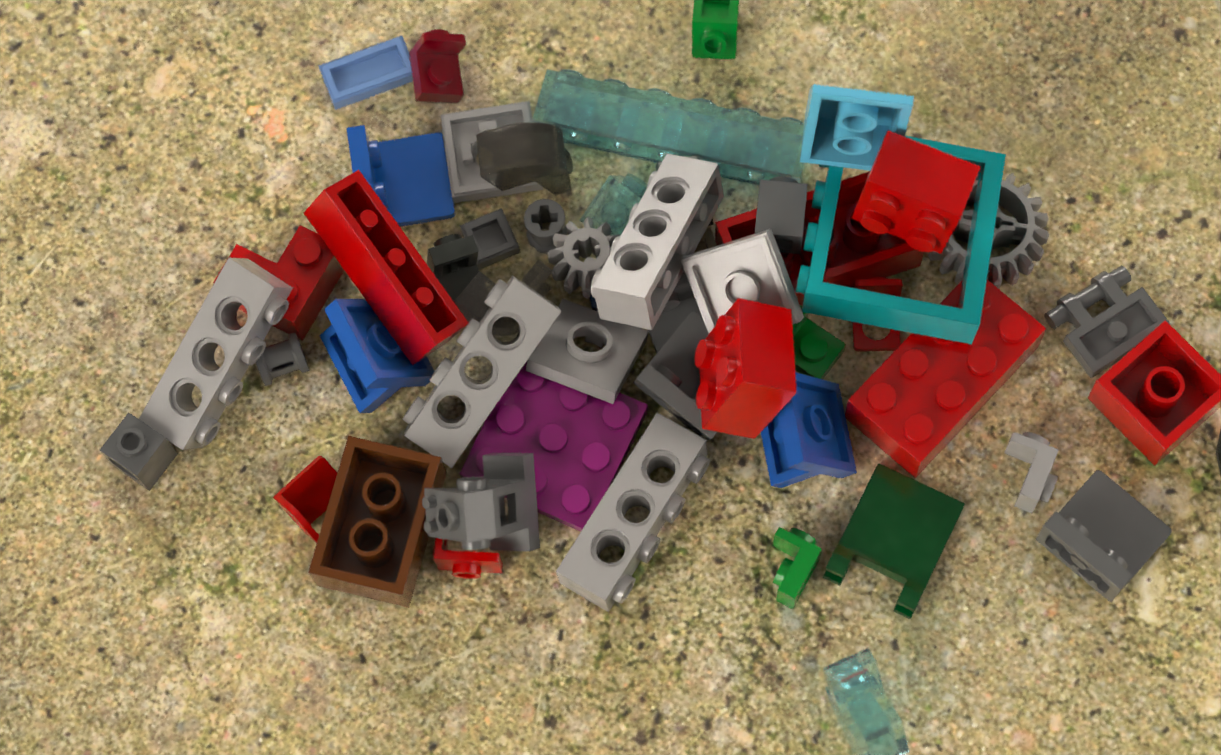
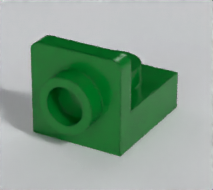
(715, 29)
(815, 348)
(794, 574)

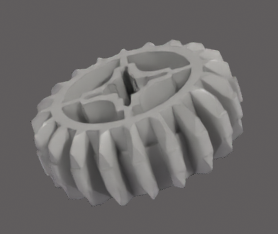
(1026, 234)

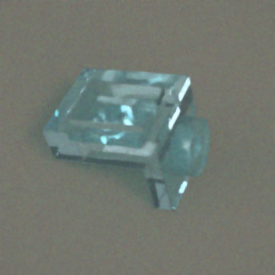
(615, 202)

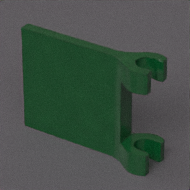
(897, 532)

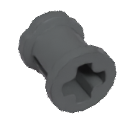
(541, 212)
(282, 359)

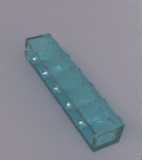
(655, 123)

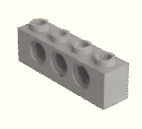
(660, 232)
(171, 404)
(451, 436)
(660, 446)

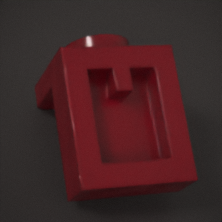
(437, 67)

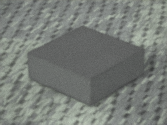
(492, 237)

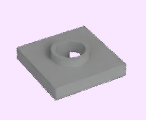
(462, 151)
(593, 373)

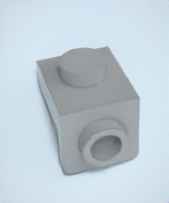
(1038, 481)

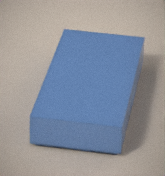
(367, 72)

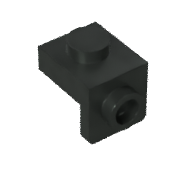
(454, 262)

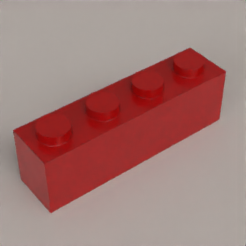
(385, 267)

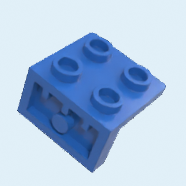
(405, 174)

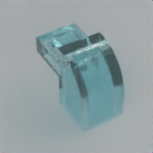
(863, 707)

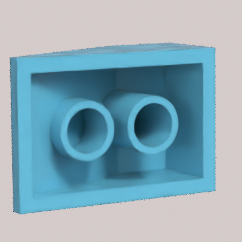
(850, 124)

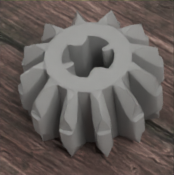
(580, 243)

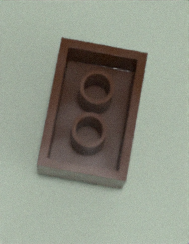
(376, 522)

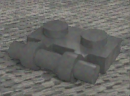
(1114, 332)

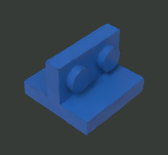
(368, 355)
(809, 435)

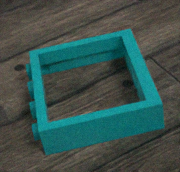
(899, 312)

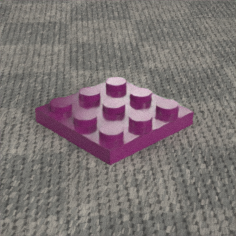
(573, 440)

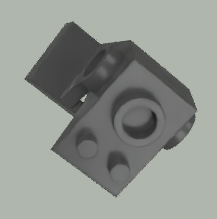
(476, 508)

